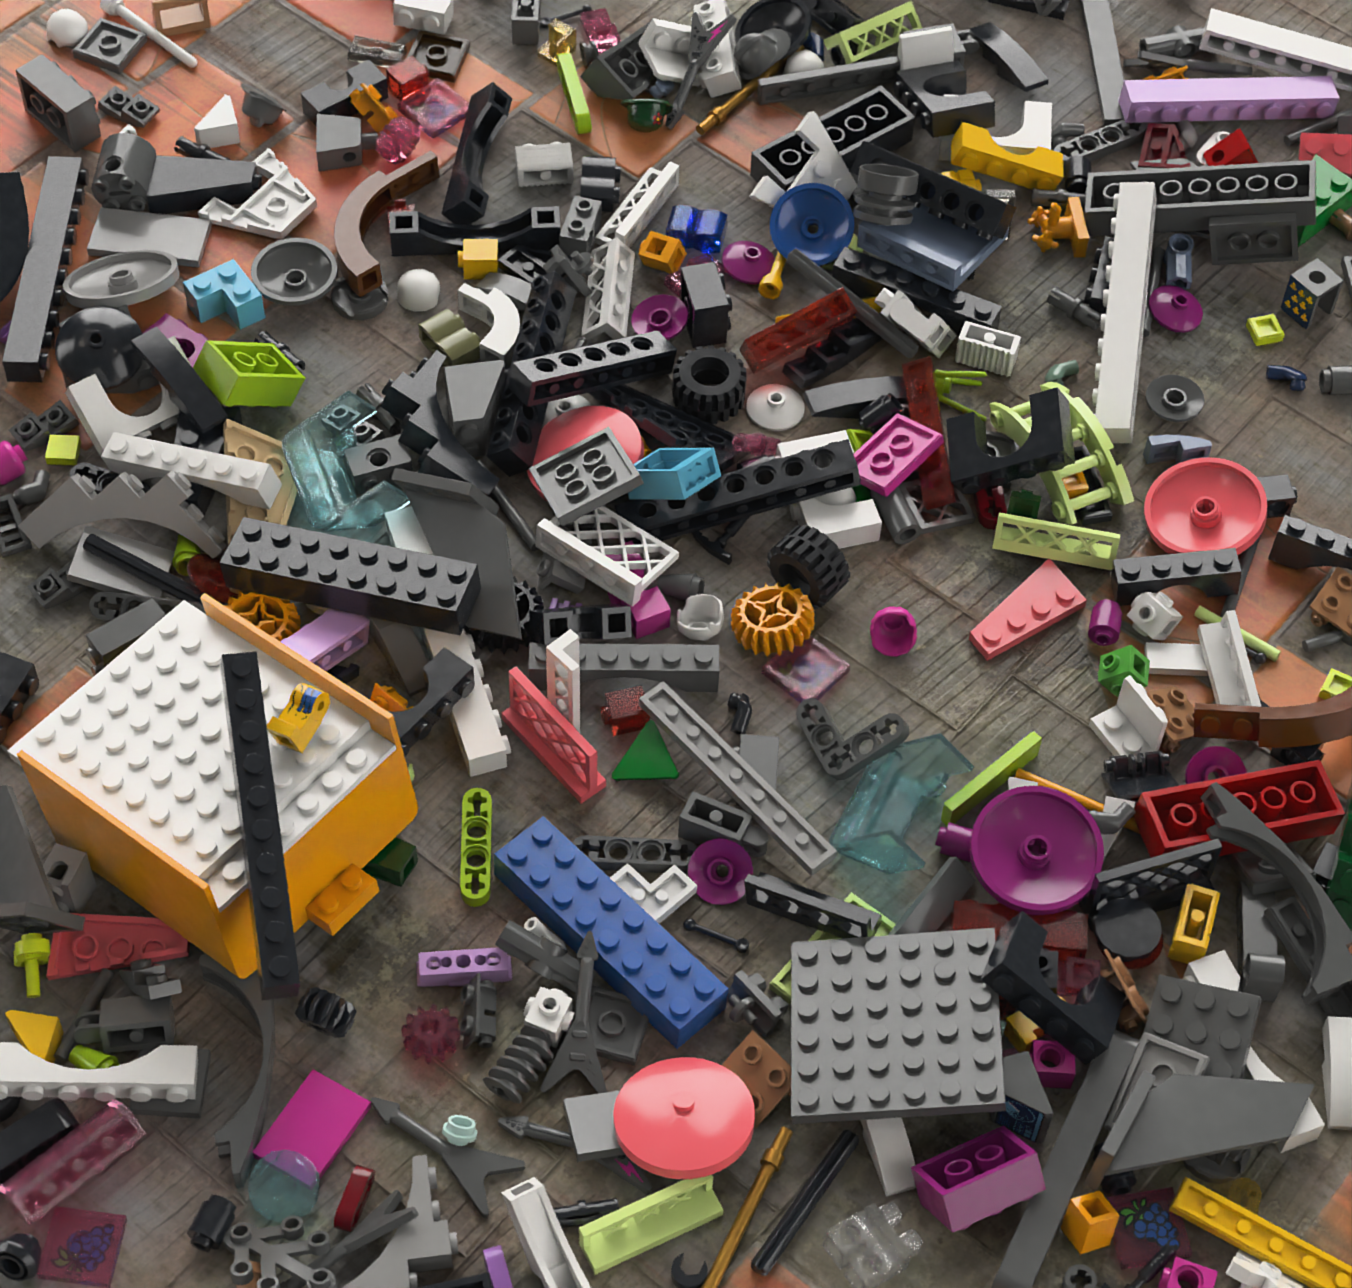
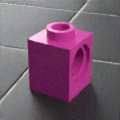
(1056, 1077)
(1187, 1271)

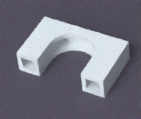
(1034, 132)
(102, 418)
(843, 524)

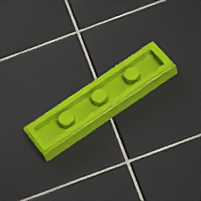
(991, 778)

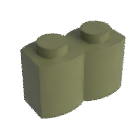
(450, 337)

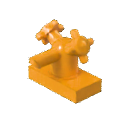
(1069, 227)

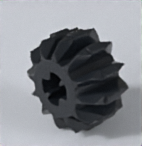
(325, 1012)

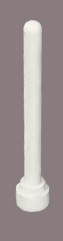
(117, 7)

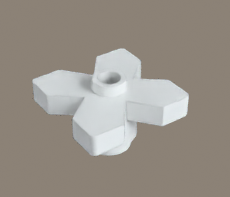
(1258, 1274)

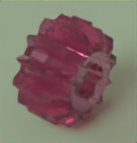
(397, 140)
(422, 1042)

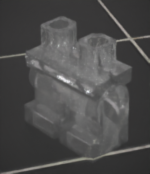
(871, 1245)

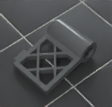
(903, 513)

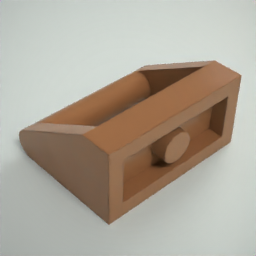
(180, 19)

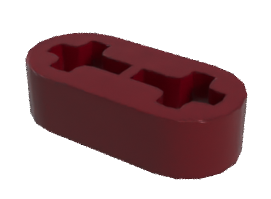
(984, 502)
(354, 1198)

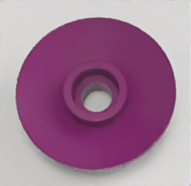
(747, 261)
(1175, 308)
(660, 313)
(1213, 759)
(704, 865)

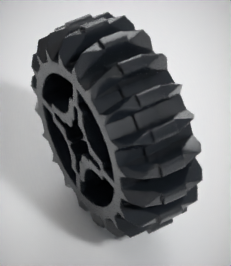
(527, 600)

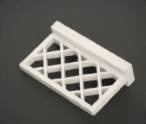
(591, 560)

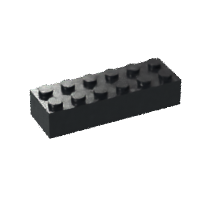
(868, 118)

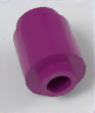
(1105, 622)
(954, 841)

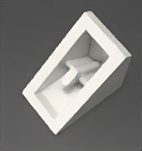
(218, 126)

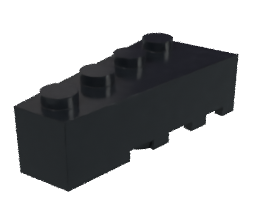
(213, 441)

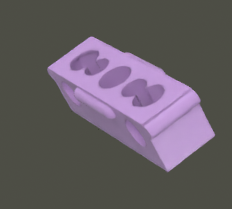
(450, 964)

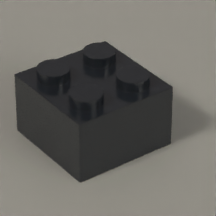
(706, 304)

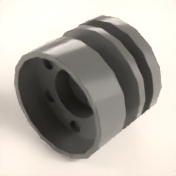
(885, 198)

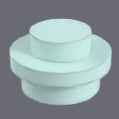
(460, 1130)

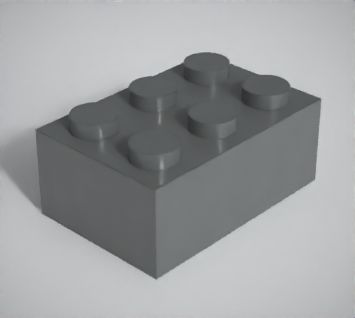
(59, 102)

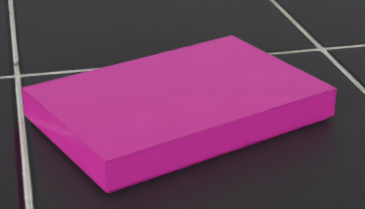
(895, 453)
(316, 1121)

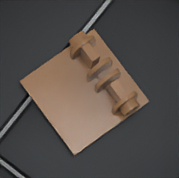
(1334, 602)
(1178, 713)
(1134, 1007)
(762, 1072)

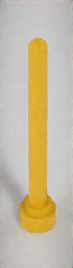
(772, 284)

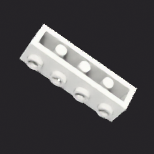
(721, 69)

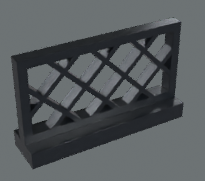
(1156, 880)

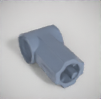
(1178, 260)

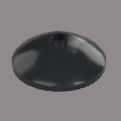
(786, 15)
(111, 359)

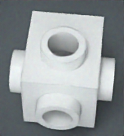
(1154, 615)
(550, 1013)

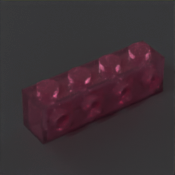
(72, 1161)

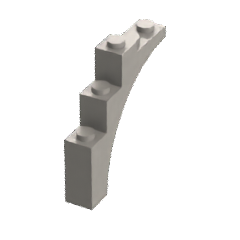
(163, 504)
(418, 1244)

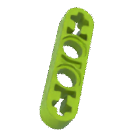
(573, 93)
(476, 846)

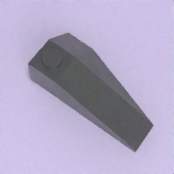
(620, 70)

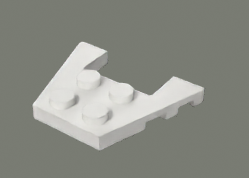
(823, 166)
(272, 209)

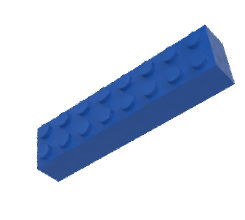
(632, 947)

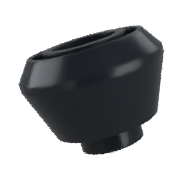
(20, 1256)

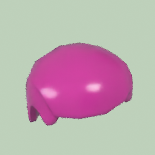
(893, 631)

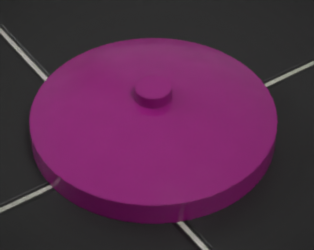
(1036, 850)

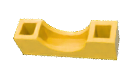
(977, 151)

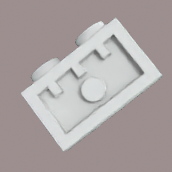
(666, 50)
(1132, 724)

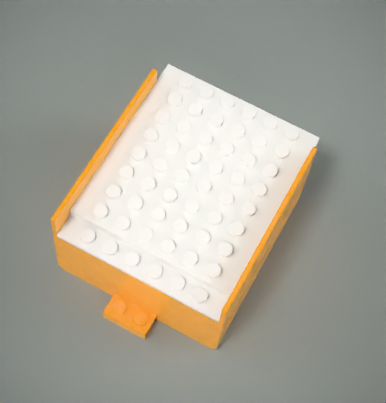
(147, 784)

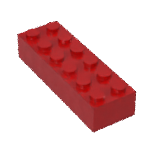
(1289, 799)

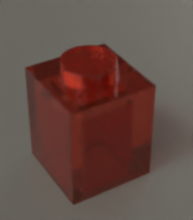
(407, 77)
(623, 711)

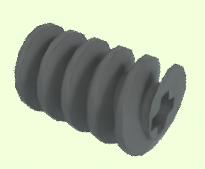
(519, 1063)

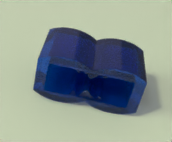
(698, 228)

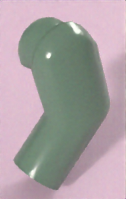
(1062, 370)

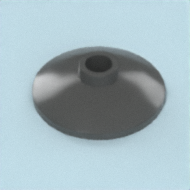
(1174, 398)

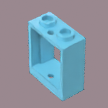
(675, 473)

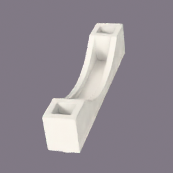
(239, 478)
(1219, 972)
(162, 1074)

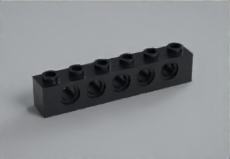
(996, 212)
(591, 368)

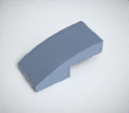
(1176, 447)

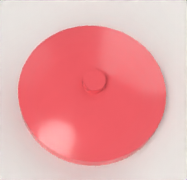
(581, 423)
(1205, 507)
(684, 1118)

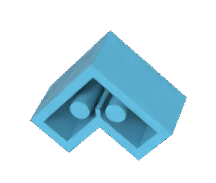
(224, 290)

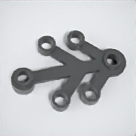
(247, 1239)

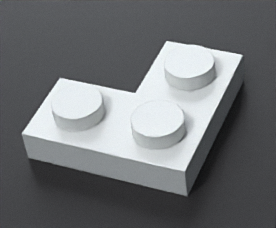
(659, 897)

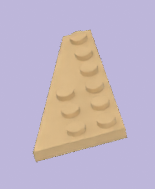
(255, 446)

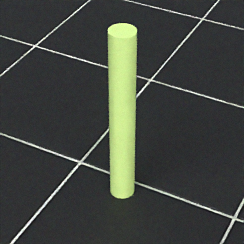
(1249, 639)

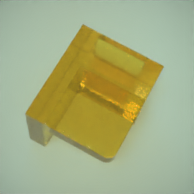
(561, 40)

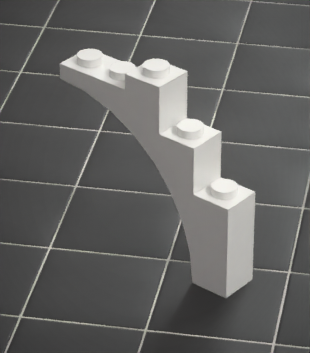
(542, 1236)

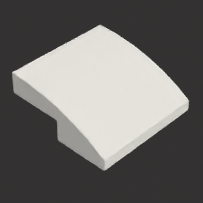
(926, 48)

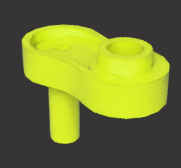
(31, 953)

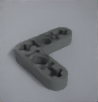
(839, 748)

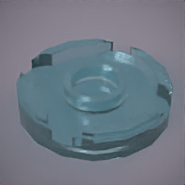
(283, 1185)

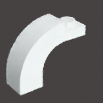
(497, 312)

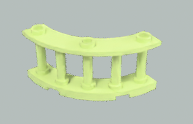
(1084, 428)

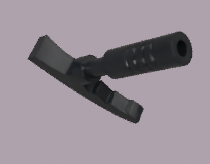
(716, 548)
(1152, 1268)

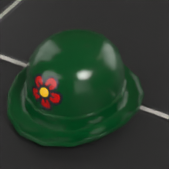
(646, 114)

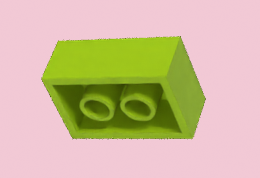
(248, 374)

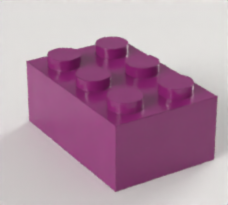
(978, 1178)

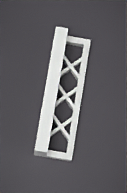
(647, 207)
(613, 287)
(1228, 663)
(564, 676)

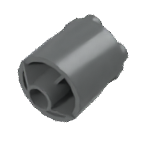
(123, 172)

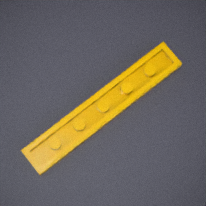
(1259, 1237)

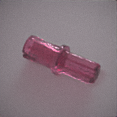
(755, 443)

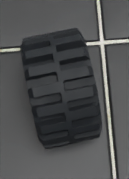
(711, 367)
(809, 562)

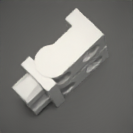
(901, 312)

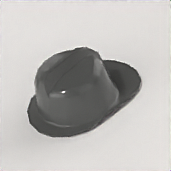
(760, 51)
(260, 106)

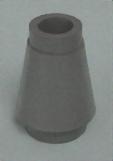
(681, 585)

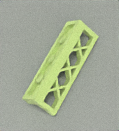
(870, 26)
(1055, 546)
(649, 1222)

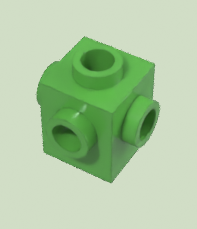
(1121, 664)

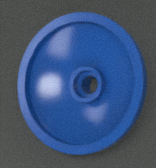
(808, 206)

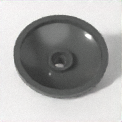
(294, 271)

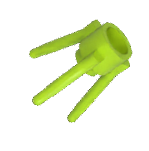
(944, 382)

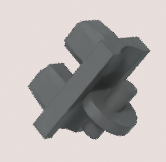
(574, 269)
(753, 1005)

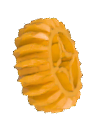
(270, 614)
(772, 619)

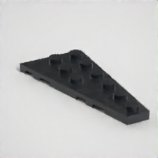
(671, 424)

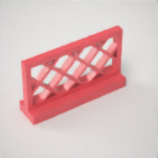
(552, 738)

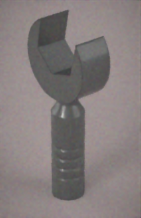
(1326, 640)

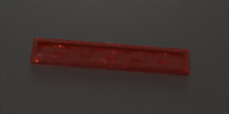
(925, 410)

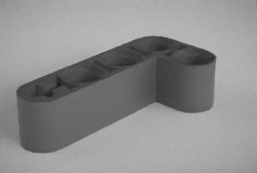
(1257, 958)

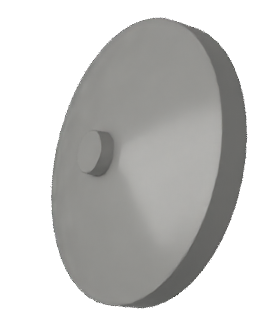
(121, 279)

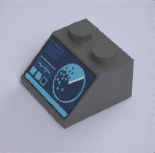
(1027, 1105)

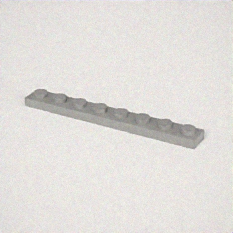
(738, 778)

